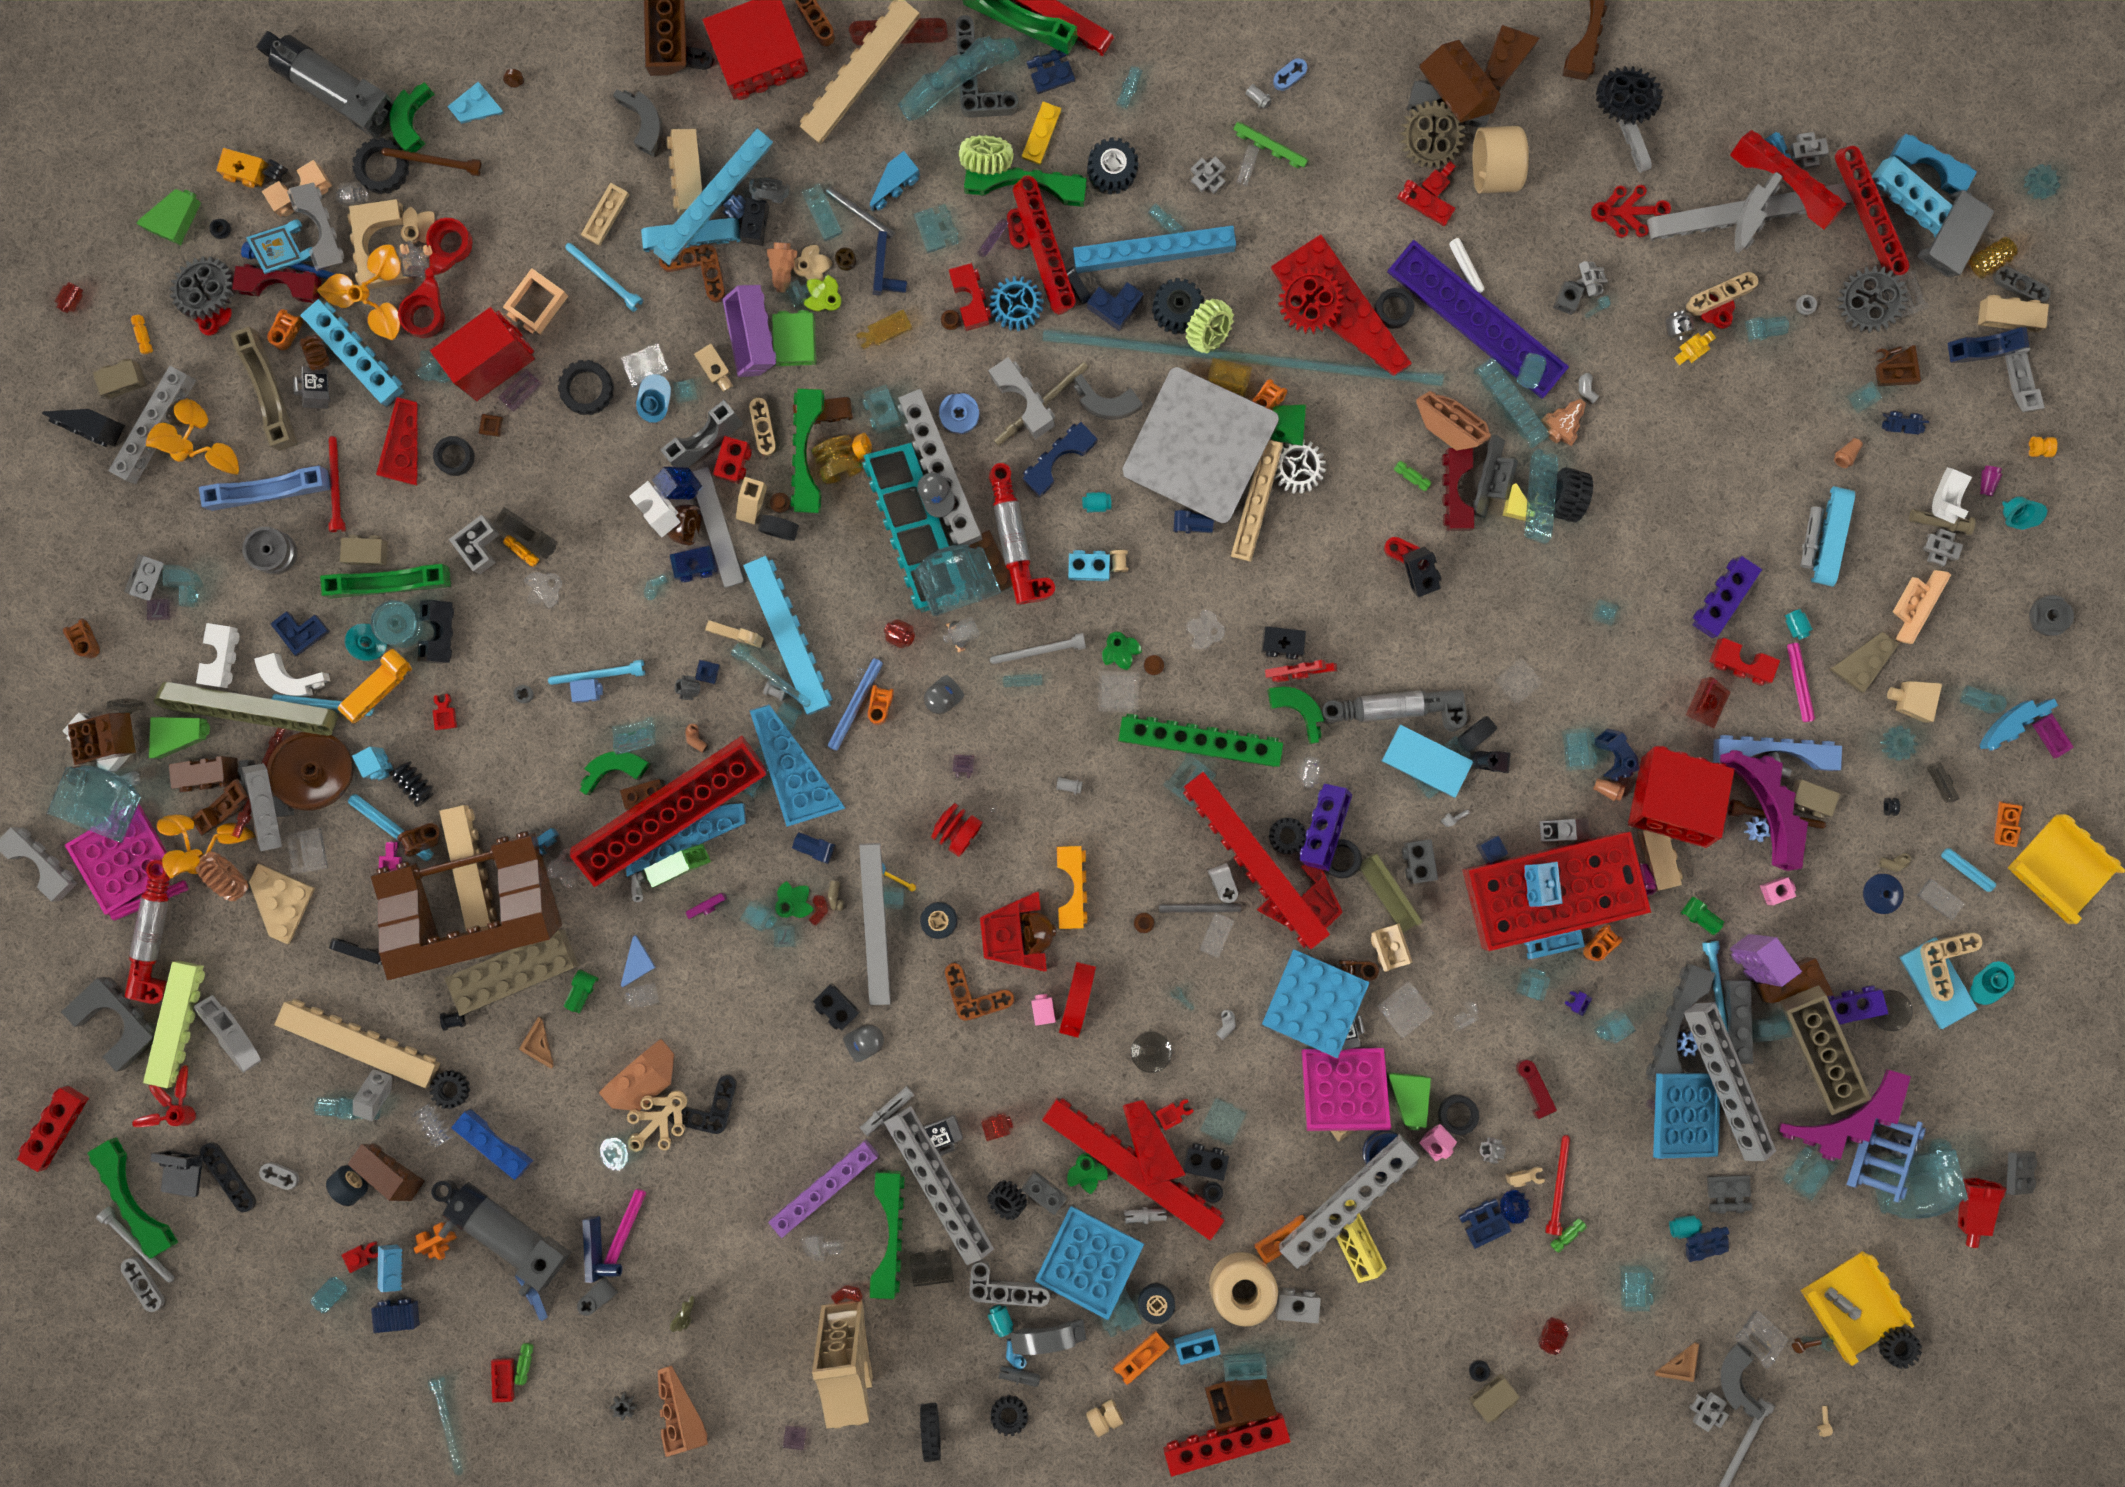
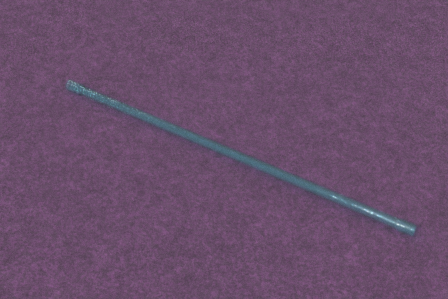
(1059, 337)

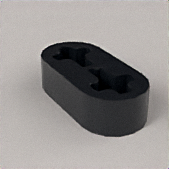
(698, 53)
(1078, 286)

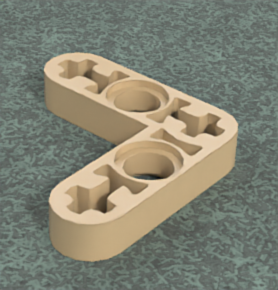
(741, 635)
(1941, 953)

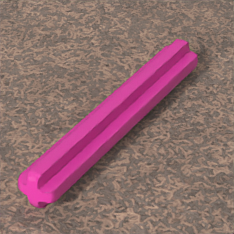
(1800, 682)
(133, 906)
(625, 1227)

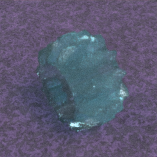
(2042, 181)
(1531, 370)
(1892, 745)
(328, 1295)

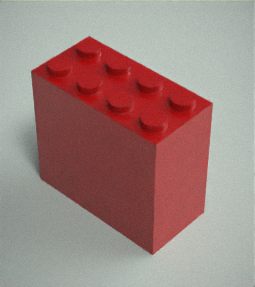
(755, 46)
(483, 353)
(1681, 796)

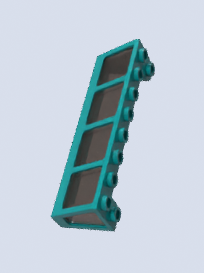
(914, 531)

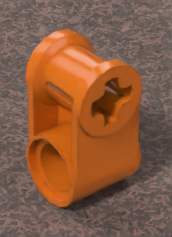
(284, 328)
(1270, 395)
(880, 703)
(1605, 941)

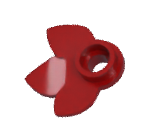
(1724, 311)
(217, 321)

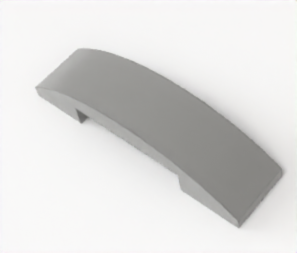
(2022, 381)

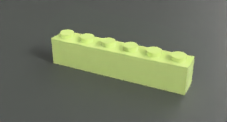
(174, 1023)

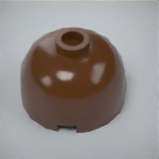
(689, 522)
(1038, 932)

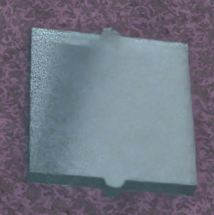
(1223, 1121)

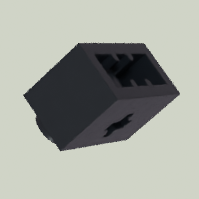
(754, 221)
(1293, 637)

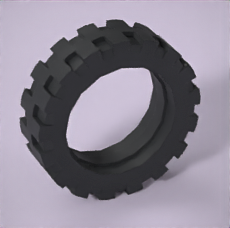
(360, 161)
(575, 369)
(930, 1432)

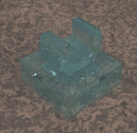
(798, 293)
(685, 391)
(1604, 612)

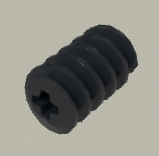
(412, 784)

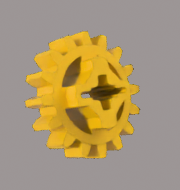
(1694, 347)

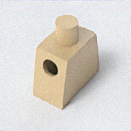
(709, 356)
(1917, 699)

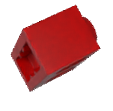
(726, 459)

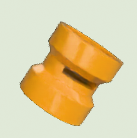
(2045, 447)

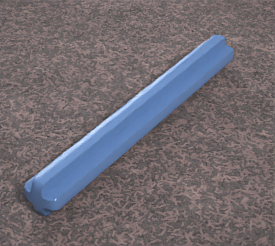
(855, 704)

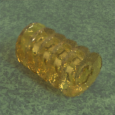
(1993, 257)

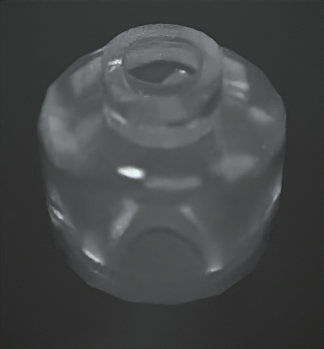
(351, 194)
(1310, 771)

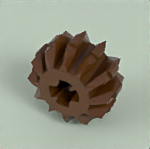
(314, 352)

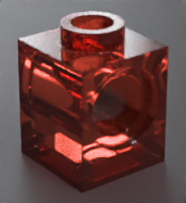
(997, 1126)

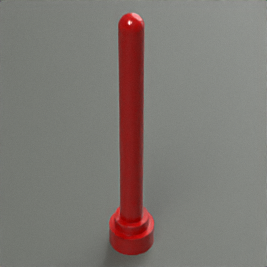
(336, 522)
(1554, 1226)

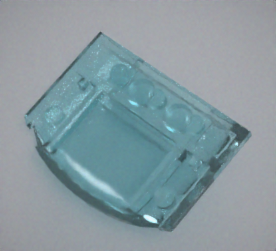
(956, 578)
(95, 801)
(1932, 1184)

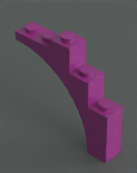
(1786, 829)
(1831, 1137)

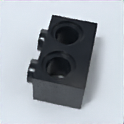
(1417, 573)
(840, 1002)
(1204, 1167)

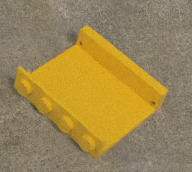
(2065, 867)
(1868, 1290)

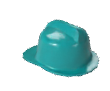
(2023, 513)
(2002, 981)

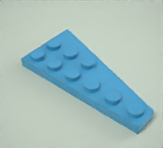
(796, 780)
(713, 824)

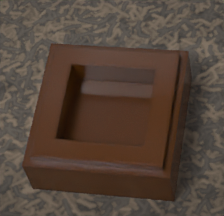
(490, 425)

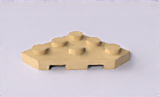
(280, 901)

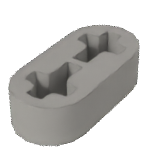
(277, 1180)

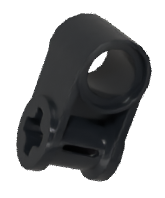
(1493, 761)

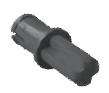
(1019, 1376)

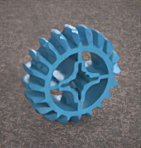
(1023, 307)

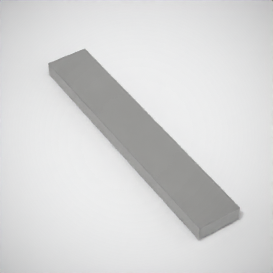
(718, 530)

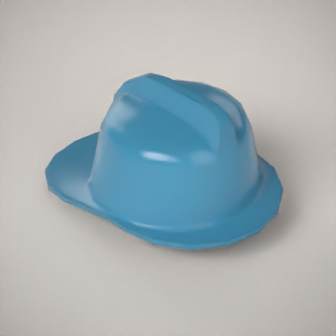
(653, 398)

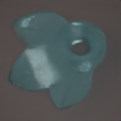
(430, 368)

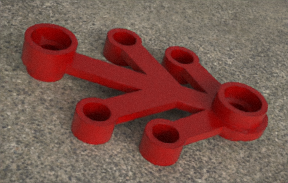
(1625, 211)

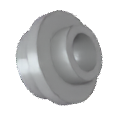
(1810, 300)

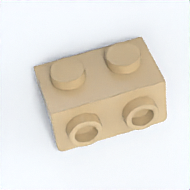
(1391, 947)

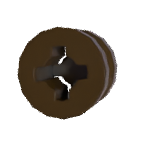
(843, 255)

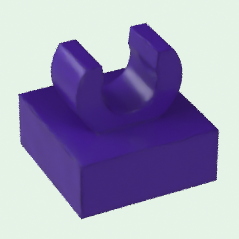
(1580, 1004)

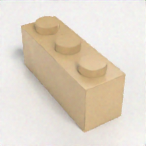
(2013, 313)
(1660, 859)

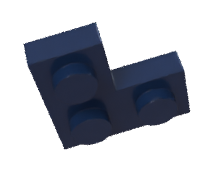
(299, 637)

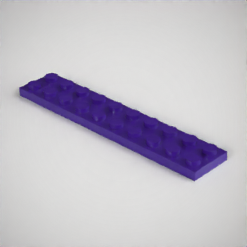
(1473, 314)

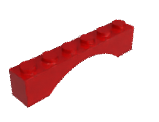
(1819, 202)

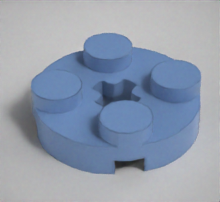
(959, 402)

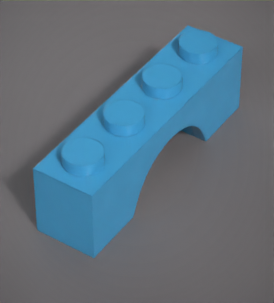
(1953, 174)

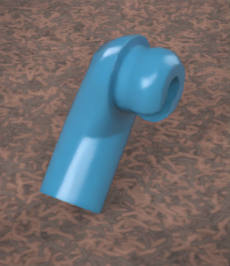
(1016, 1360)

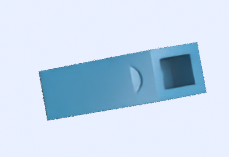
(898, 171)

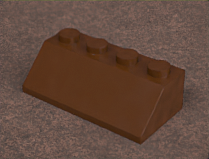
(664, 36)
(1460, 81)

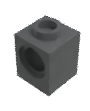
(1563, 303)

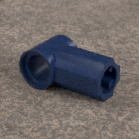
(1192, 522)
(816, 848)

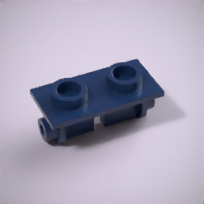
(1912, 423)

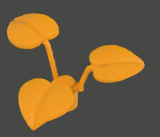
(342, 292)
(165, 438)
(178, 861)

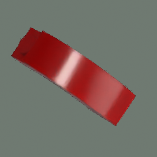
(1077, 999)

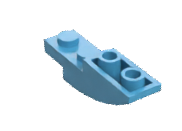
(2012, 722)

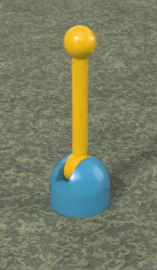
(911, 887)

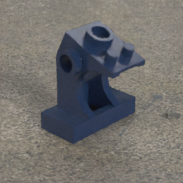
(1616, 742)

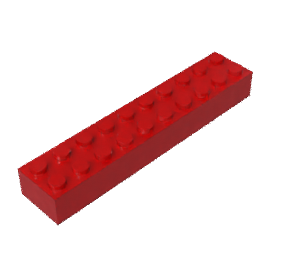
(668, 811)

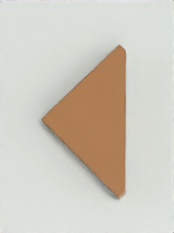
(537, 1045)
(1682, 1366)

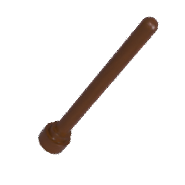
(471, 166)
(1739, 809)

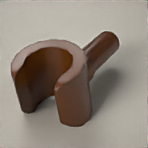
(1888, 352)
(1800, 1347)

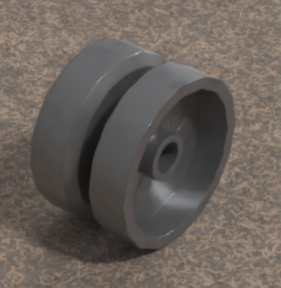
(269, 550)

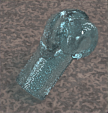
(652, 586)

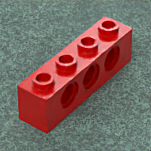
(30, 1152)

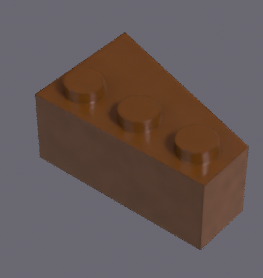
(1507, 54)
(1809, 977)

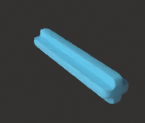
(1968, 869)

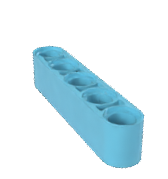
(714, 231)
(1834, 536)

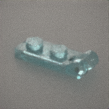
(822, 212)

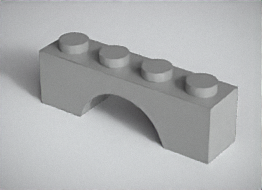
(306, 200)
(1008, 379)
(262, 807)
(53, 881)

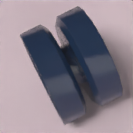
(1377, 1142)

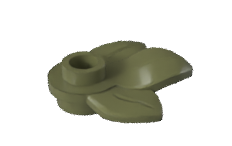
(682, 1318)

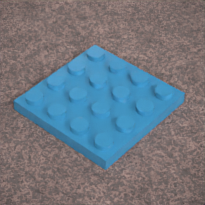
(1315, 1003)
(1686, 1116)
(1089, 1262)

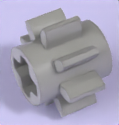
(1492, 1150)

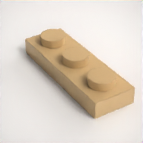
(605, 214)

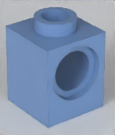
(586, 690)

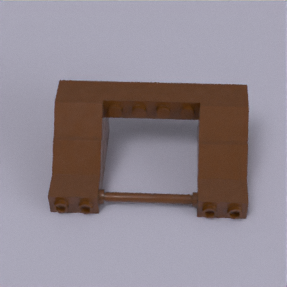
(407, 926)

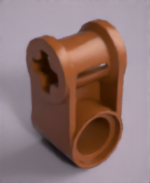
(79, 637)

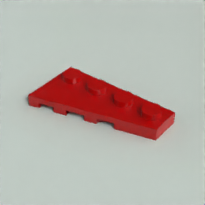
(1152, 1149)

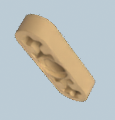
(754, 413)

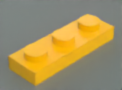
(1041, 133)

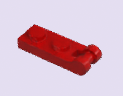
(1426, 203)

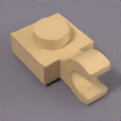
(1520, 1178)

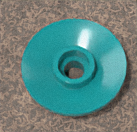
(363, 634)

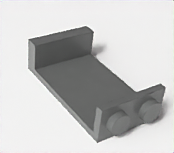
(1957, 235)

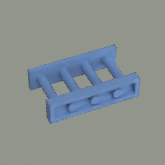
(1863, 1157)

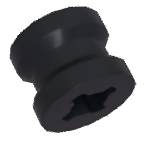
(274, 171)

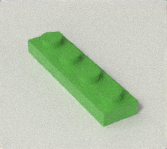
(1263, 141)

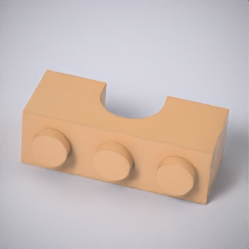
(277, 193)

